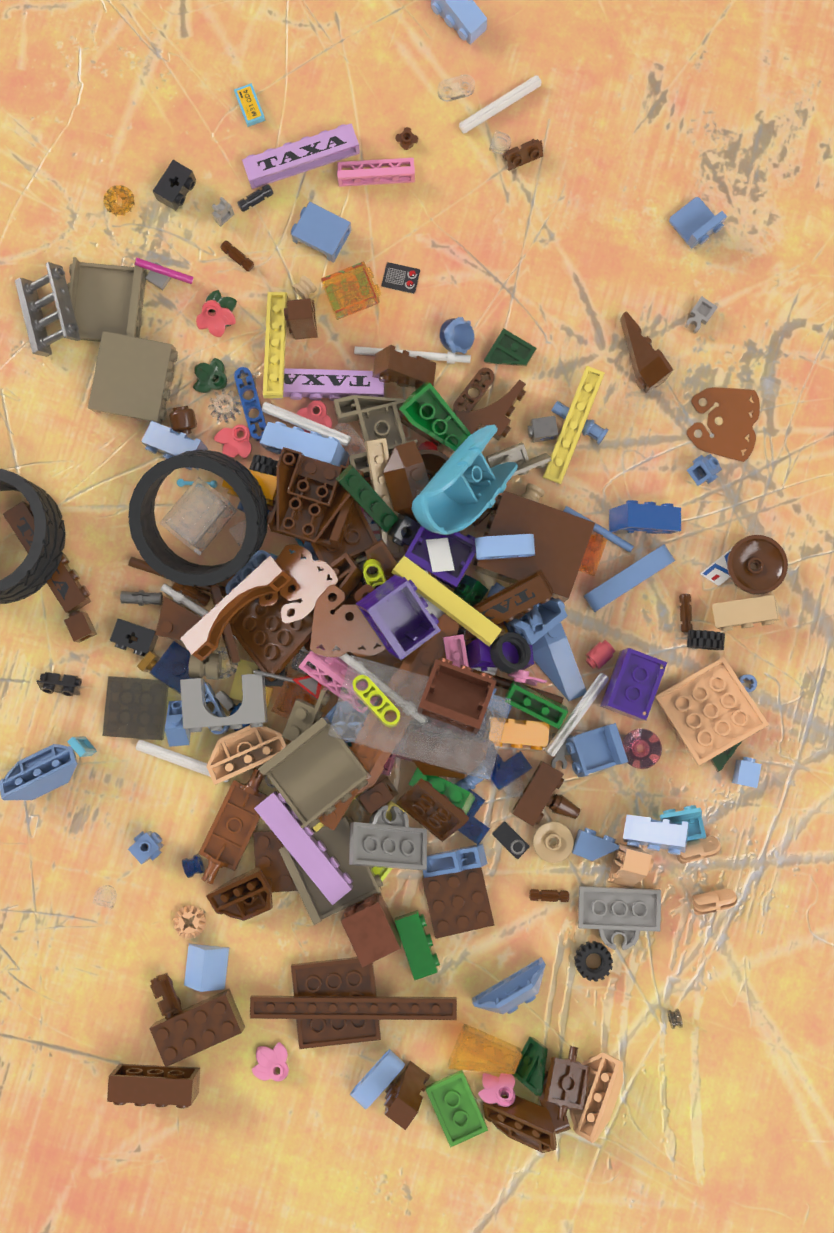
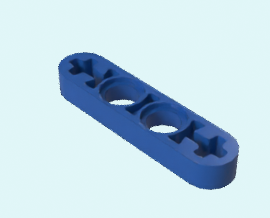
(253, 403)

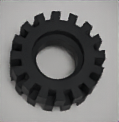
(264, 465)
(705, 640)
(584, 952)

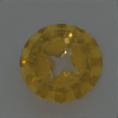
(110, 200)

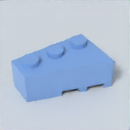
(462, 16)

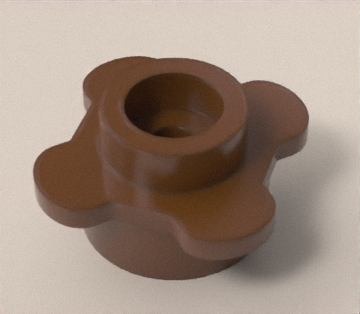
(406, 144)

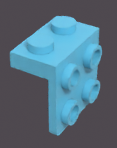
(692, 816)

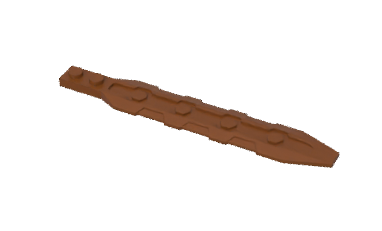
(374, 759)

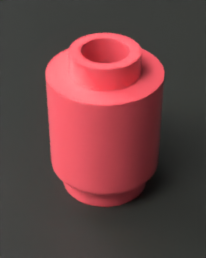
(600, 655)

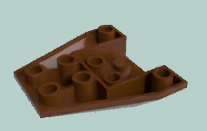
(307, 494)

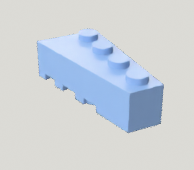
(310, 444)

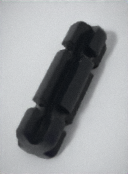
(255, 198)

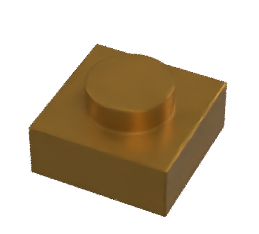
(148, 662)

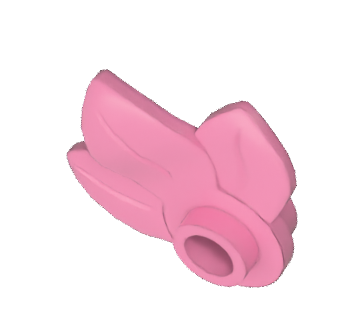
(523, 677)
(269, 1060)
(496, 1087)

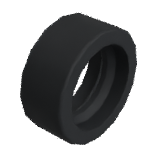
(520, 644)

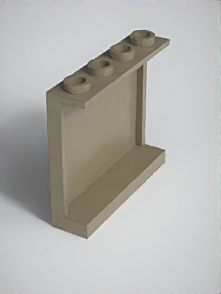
(106, 298)
(132, 377)
(315, 773)
(338, 845)

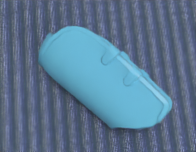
(462, 487)

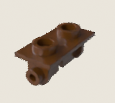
(529, 152)
(163, 986)

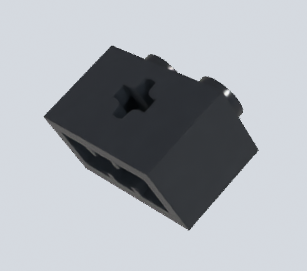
(174, 185)
(122, 637)

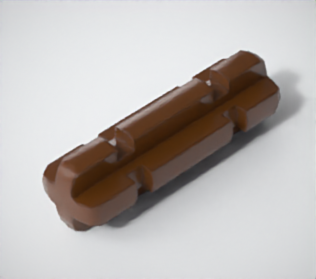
(237, 255)
(192, 593)
(685, 613)
(549, 895)

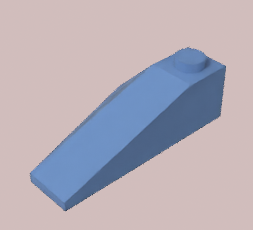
(557, 661)

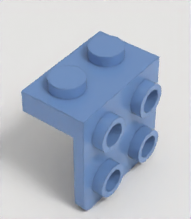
(696, 222)

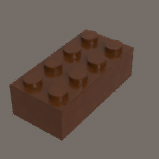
(197, 1028)
(153, 1085)

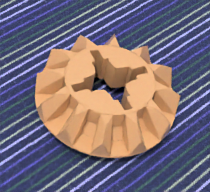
(188, 912)

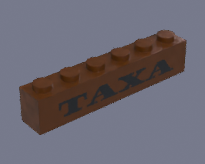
(64, 581)
(512, 601)

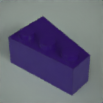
(479, 655)

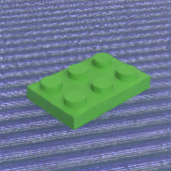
(456, 1108)

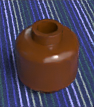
(183, 419)

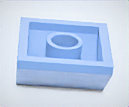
(206, 967)

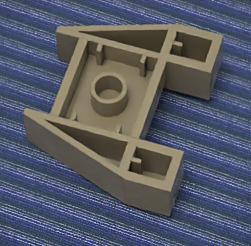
(377, 420)

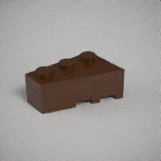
(301, 318)
(402, 368)
(348, 577)
(175, 620)
(404, 1095)

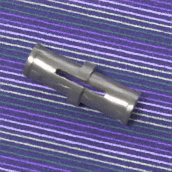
(141, 598)

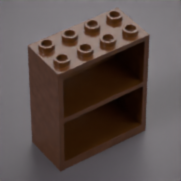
(558, 543)

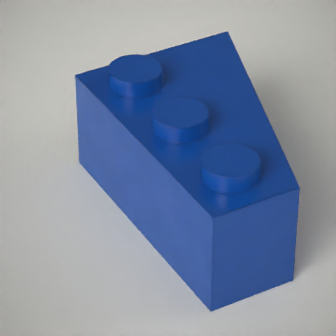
(645, 518)

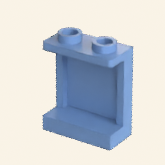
(321, 230)
(551, 613)
(596, 750)

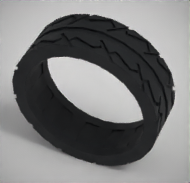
(46, 545)
(155, 550)

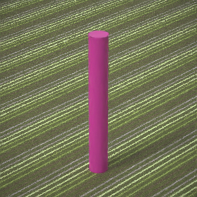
(163, 270)

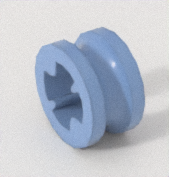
(753, 682)

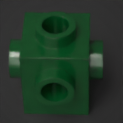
(470, 590)

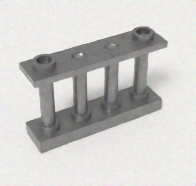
(32, 312)

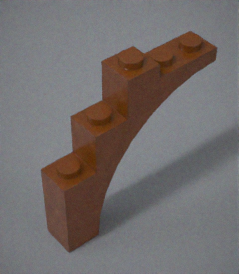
(491, 415)

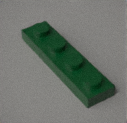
(367, 498)

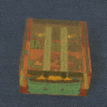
(351, 290)

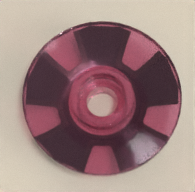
(650, 753)

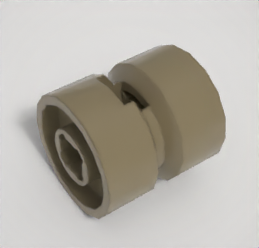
(209, 667)

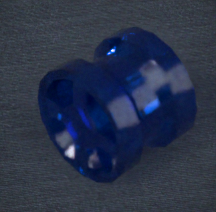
(193, 866)

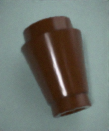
(562, 806)

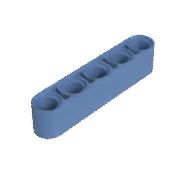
(629, 578)

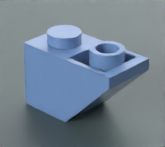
(174, 725)
(592, 846)

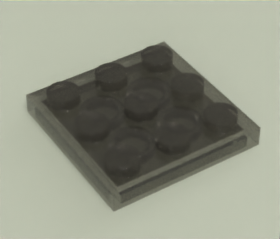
(135, 708)

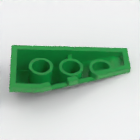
(434, 417)

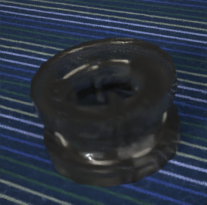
(675, 1018)

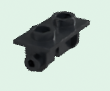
(50, 683)

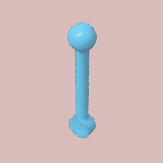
(181, 483)

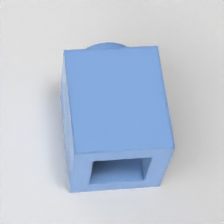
(746, 772)

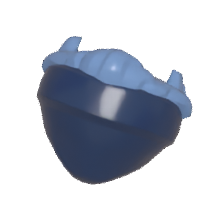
(457, 335)

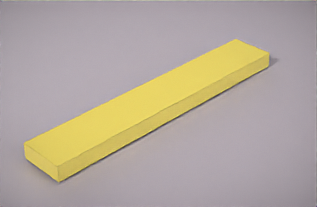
(275, 345)
(573, 424)
(448, 601)

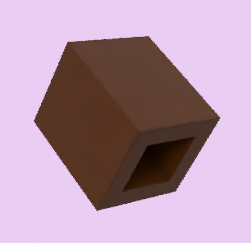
(80, 626)

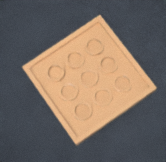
(711, 711)

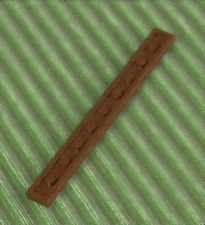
(353, 1007)

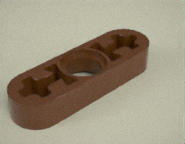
(477, 378)

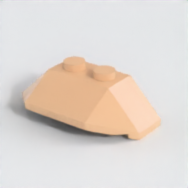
(243, 752)
(600, 1098)

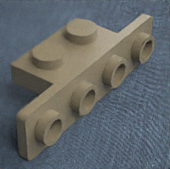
(519, 455)
(304, 715)

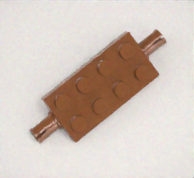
(233, 826)

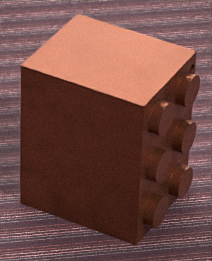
(457, 695)
(371, 929)

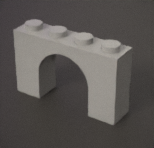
(197, 714)

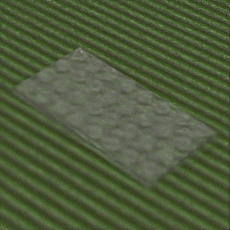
(415, 734)

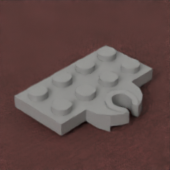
(388, 842)
(619, 912)

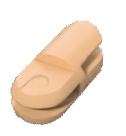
(700, 849)
(714, 901)

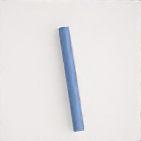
(606, 534)

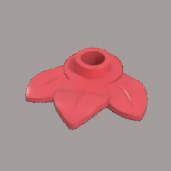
(214, 321)
(321, 418)
(233, 444)

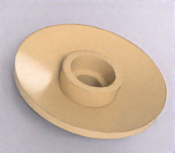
(562, 847)

